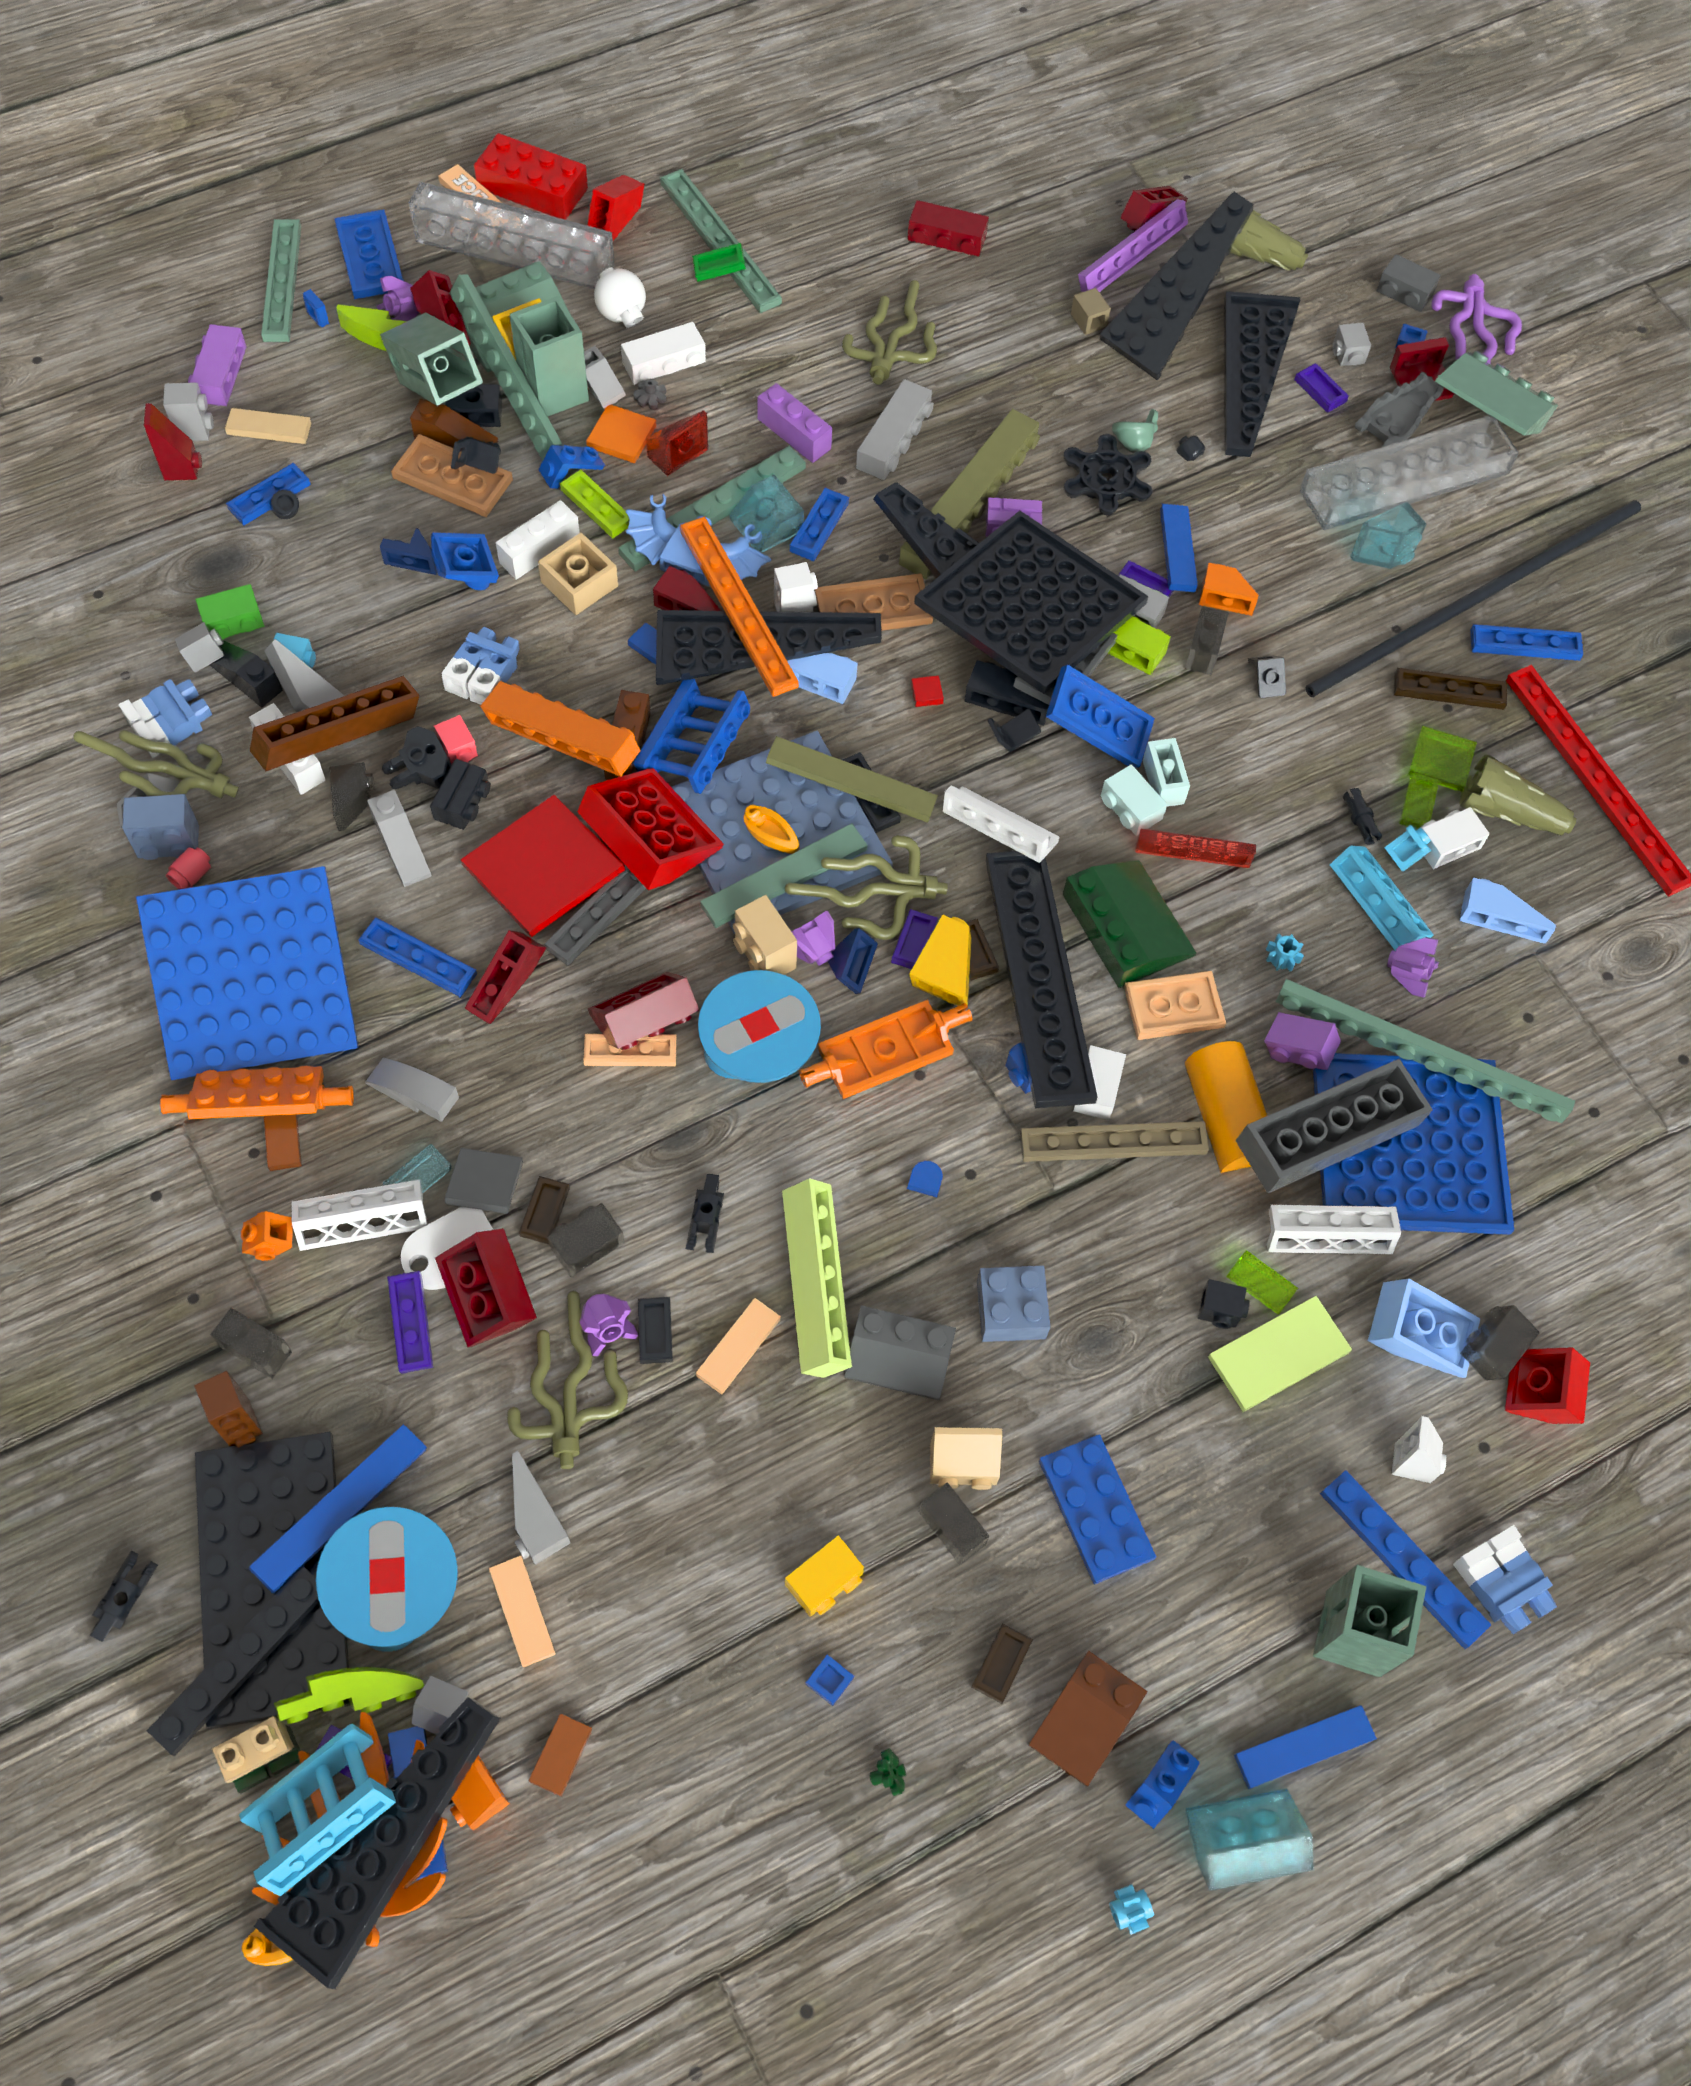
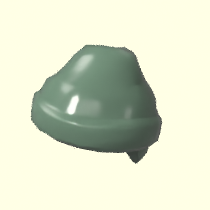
(1137, 435)

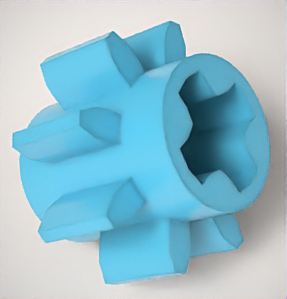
(1284, 952)
(1131, 1909)

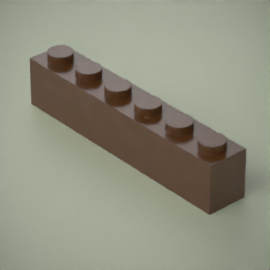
(333, 723)

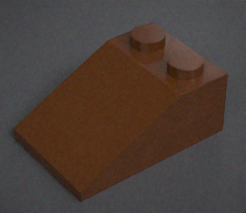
(1087, 1718)

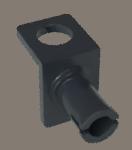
(476, 454)

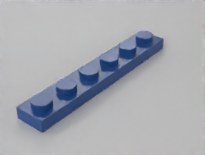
(1405, 1558)

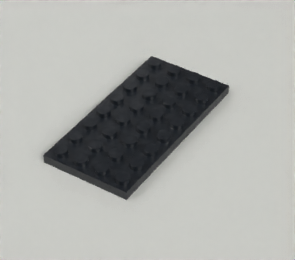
(243, 1508)

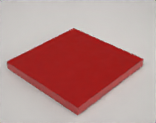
(542, 865)

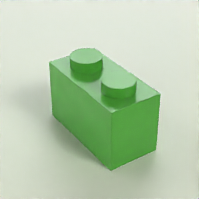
(231, 611)

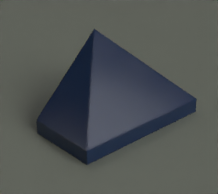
(853, 959)

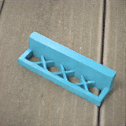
(1379, 897)

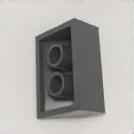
(900, 1352)

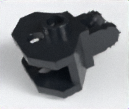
(422, 757)

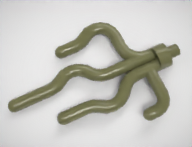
(884, 359)
(190, 774)
(906, 887)
(566, 1425)

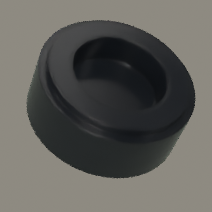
(284, 504)

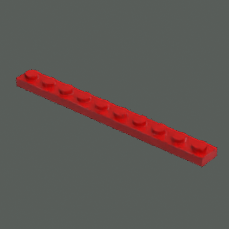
(1600, 781)

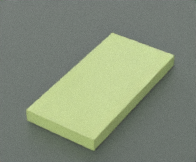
(1279, 1353)

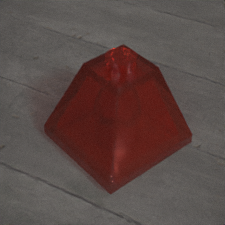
(678, 443)

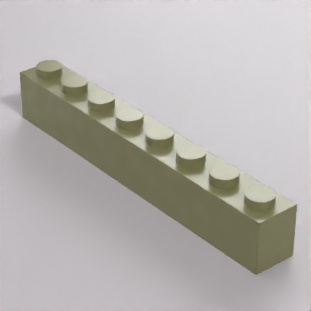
(980, 479)

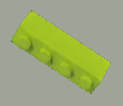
(1140, 645)

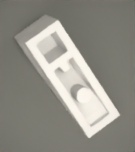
(1419, 1453)

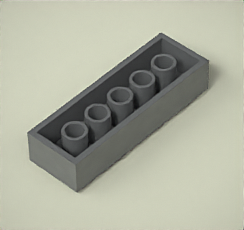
(1333, 1125)

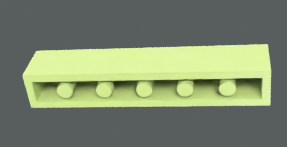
(816, 1279)

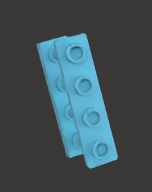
(334, 1828)

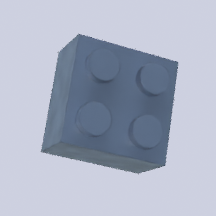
(160, 825)
(1013, 1303)

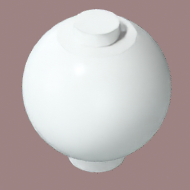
(620, 296)

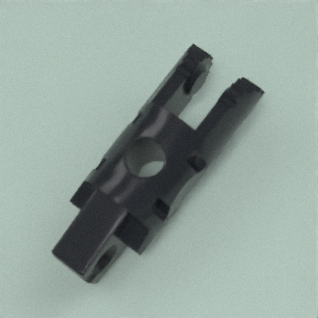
(706, 1214)
(111, 1613)

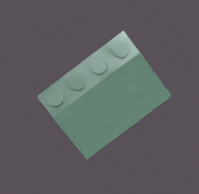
(512, 291)
(1498, 393)

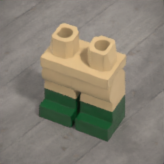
(245, 1755)

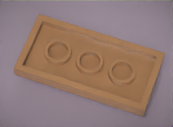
(429, 469)
(888, 596)

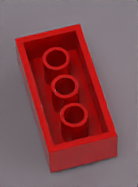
(531, 176)

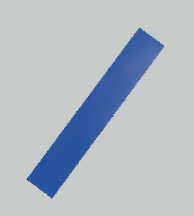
(336, 1508)

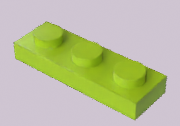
(596, 503)

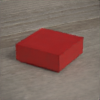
(927, 691)

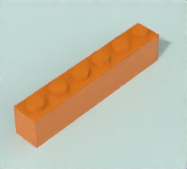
(561, 728)

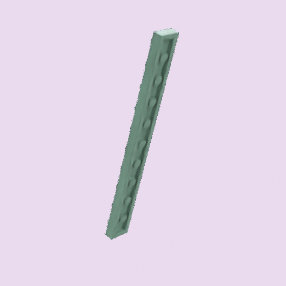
(1426, 1052)

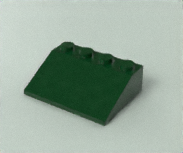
(1126, 920)

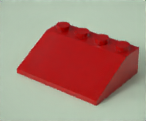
(648, 826)

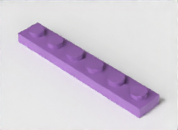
(1134, 247)

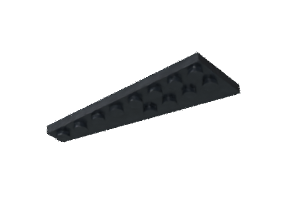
(707, 644)

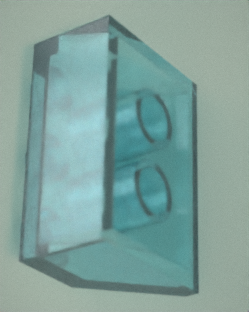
(1250, 1839)

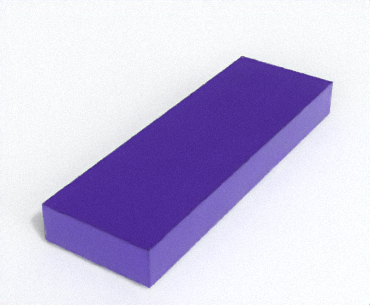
(410, 1322)

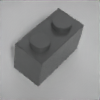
(1408, 283)

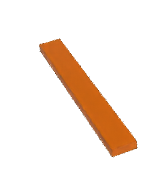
(739, 607)

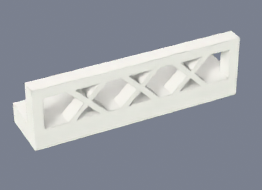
(999, 823)
(357, 1210)
(1333, 1225)

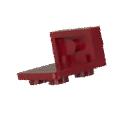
(1419, 357)

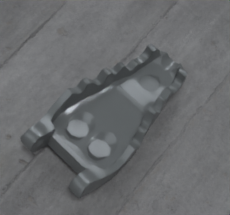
(1399, 413)

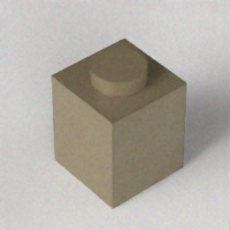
(1090, 311)

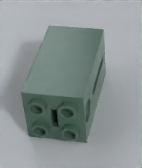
(551, 354)
(427, 363)
(1365, 1618)

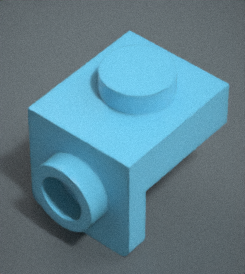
(1409, 847)

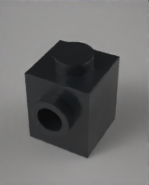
(1223, 1304)

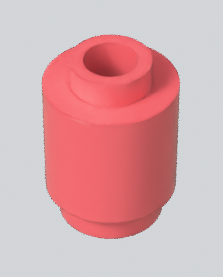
(188, 868)

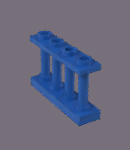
(677, 718)

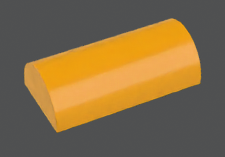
(1225, 1098)

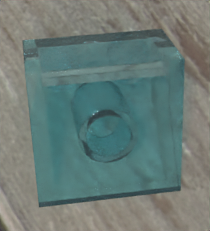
(771, 511)
(1389, 537)

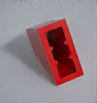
(615, 204)

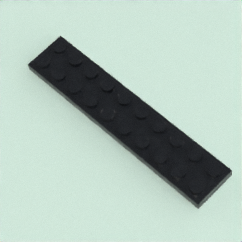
(1040, 981)

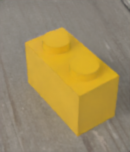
(824, 1577)

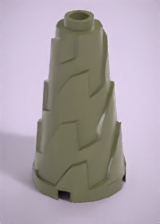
(1266, 243)
(1506, 795)

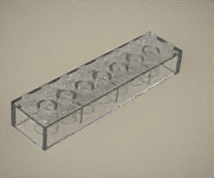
(510, 235)
(1408, 471)

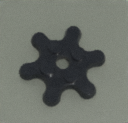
(1107, 460)

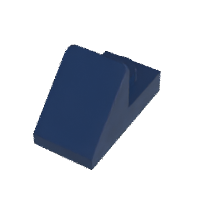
(411, 556)

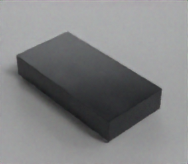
(655, 1330)

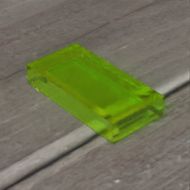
(1419, 800)
(1262, 1282)

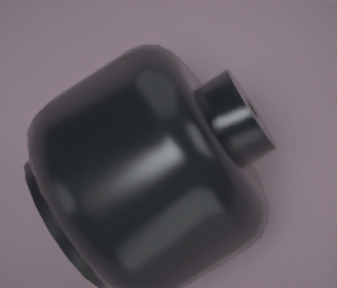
(1190, 447)

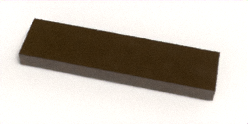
(1450, 688)

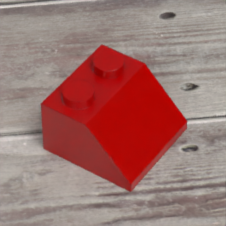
(1549, 1386)

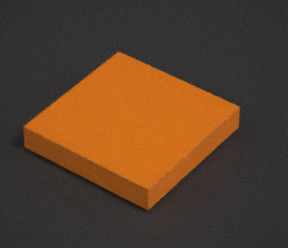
(621, 433)

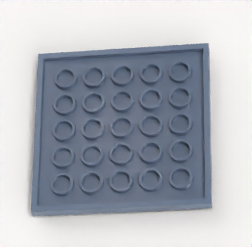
(805, 804)

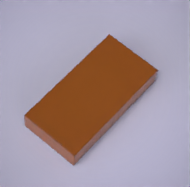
(282, 1142)
(560, 1755)

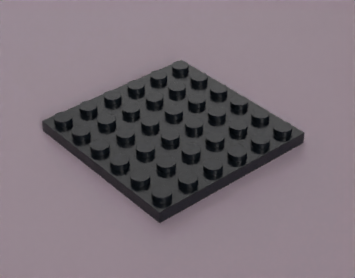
(1031, 600)

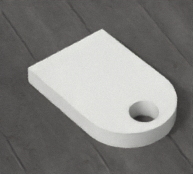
(439, 1237)

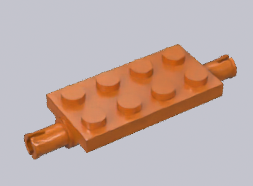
(886, 1048)
(257, 1093)

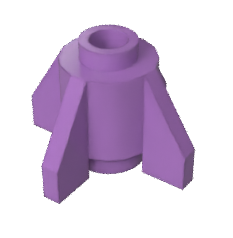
(398, 300)
(816, 940)
(1412, 964)
(606, 1321)

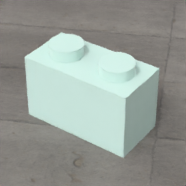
(1166, 771)
(1133, 800)

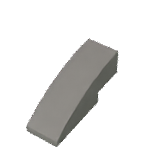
(413, 1088)

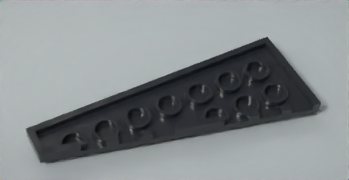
(1162, 309)
(1253, 349)
(340, 1900)

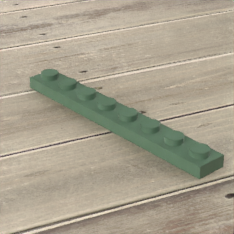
(504, 365)
(724, 499)

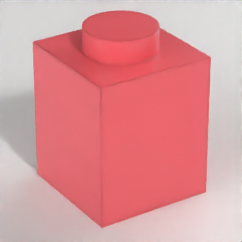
(456, 739)

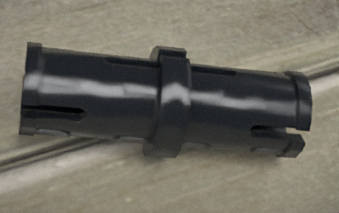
(1362, 816)

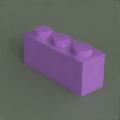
(218, 363)
(794, 423)

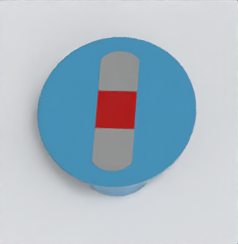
(758, 1026)
(386, 1577)

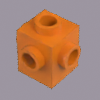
(267, 1235)

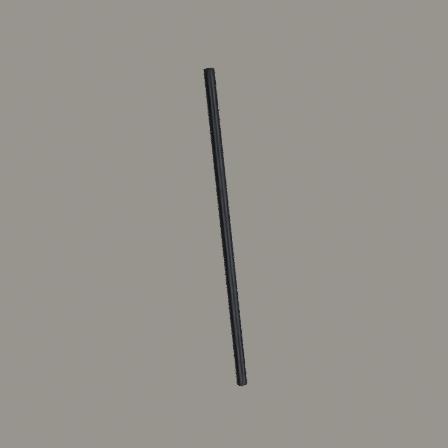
(1472, 599)

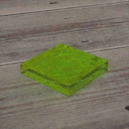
(1443, 757)

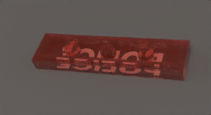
(1195, 848)

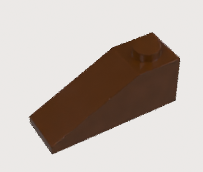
(445, 425)

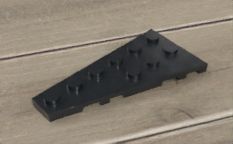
(925, 532)

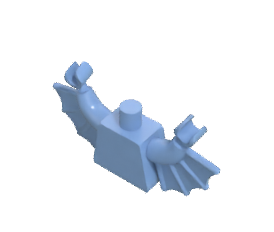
(662, 541)

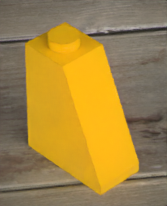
(945, 962)

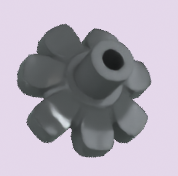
(650, 393)

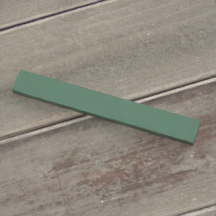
(717, 236)

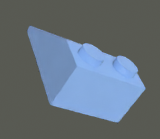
(1422, 1327)

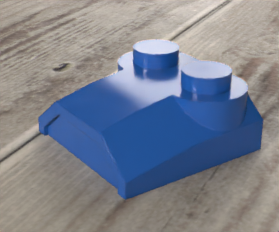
(464, 559)

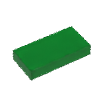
(719, 262)

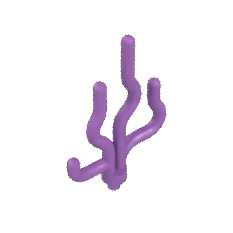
(1474, 302)

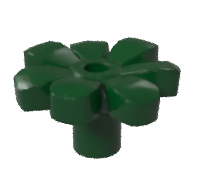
(889, 1773)

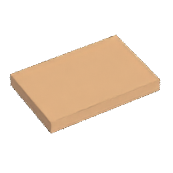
(1174, 1005)

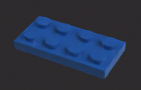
(367, 251)
(1100, 717)
(1097, 1509)

